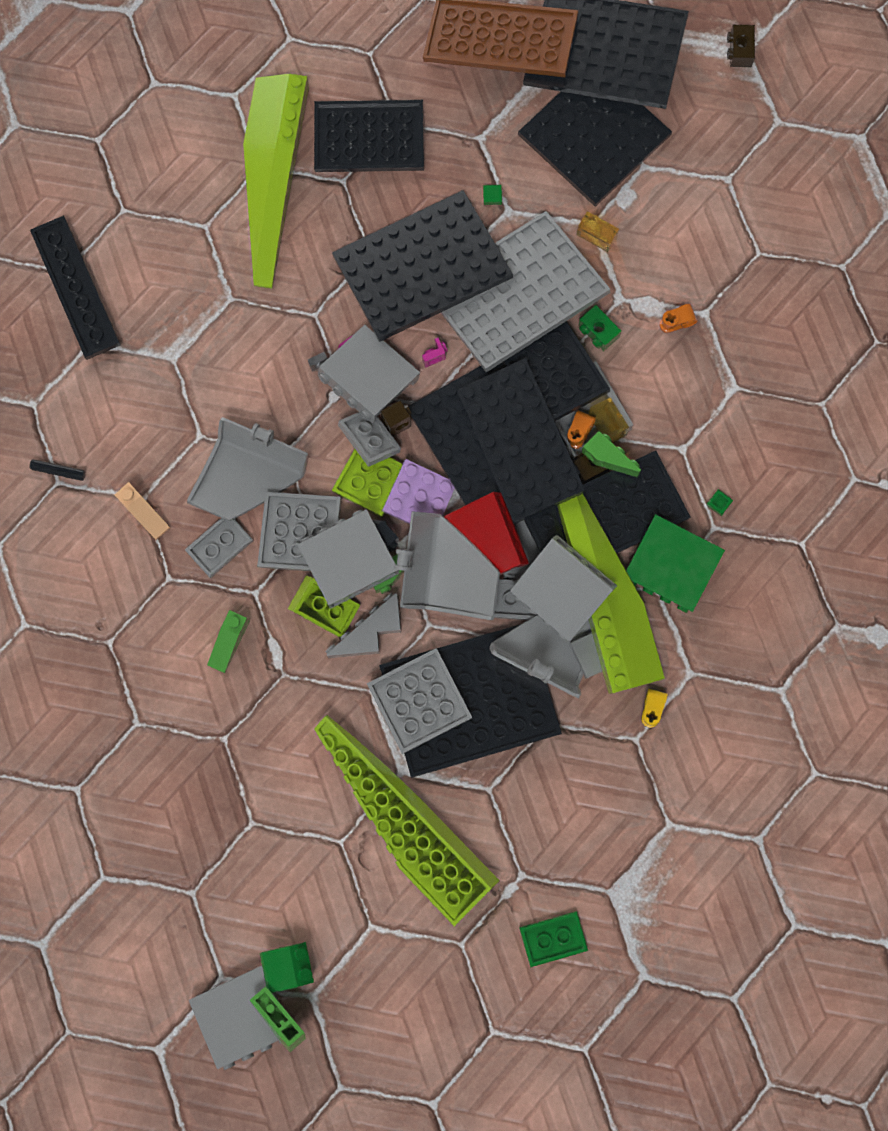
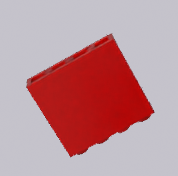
(491, 531)

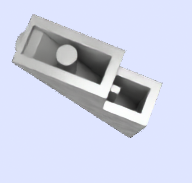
(364, 637)

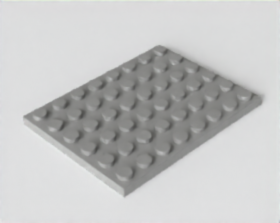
(546, 290)

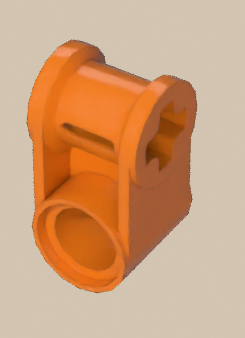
(680, 317)
(581, 427)

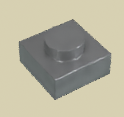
(316, 361)

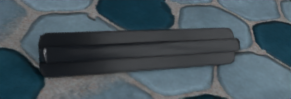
(58, 470)

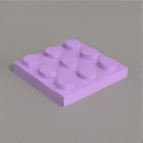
(417, 491)

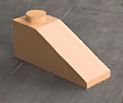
(142, 511)

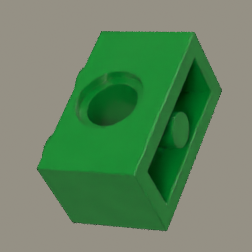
(597, 318)

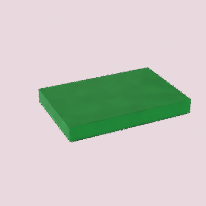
(553, 939)

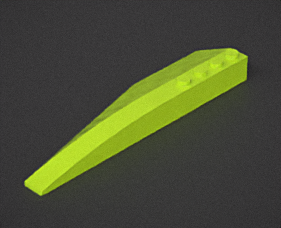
(270, 161)
(621, 621)
(413, 833)

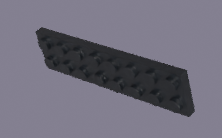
(75, 287)

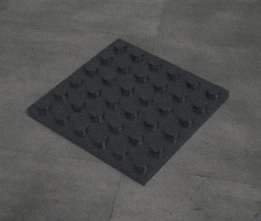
(594, 140)

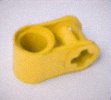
(654, 704)

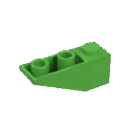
(607, 455)

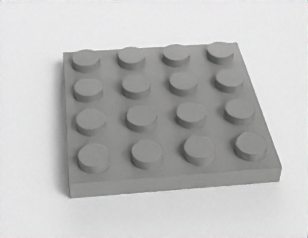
(288, 521)
(419, 701)

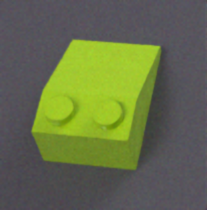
(313, 607)

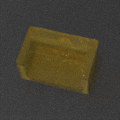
(597, 231)
(609, 420)

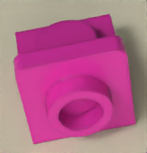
(434, 356)

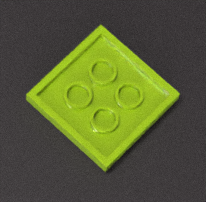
(367, 485)

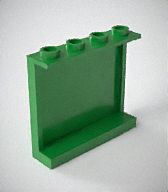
(674, 564)

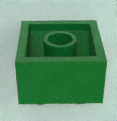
(286, 967)

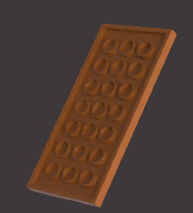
(501, 36)

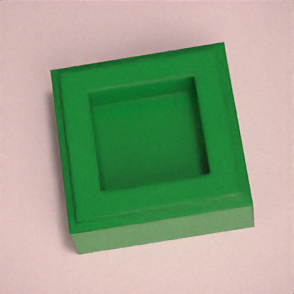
(492, 194)
(719, 502)

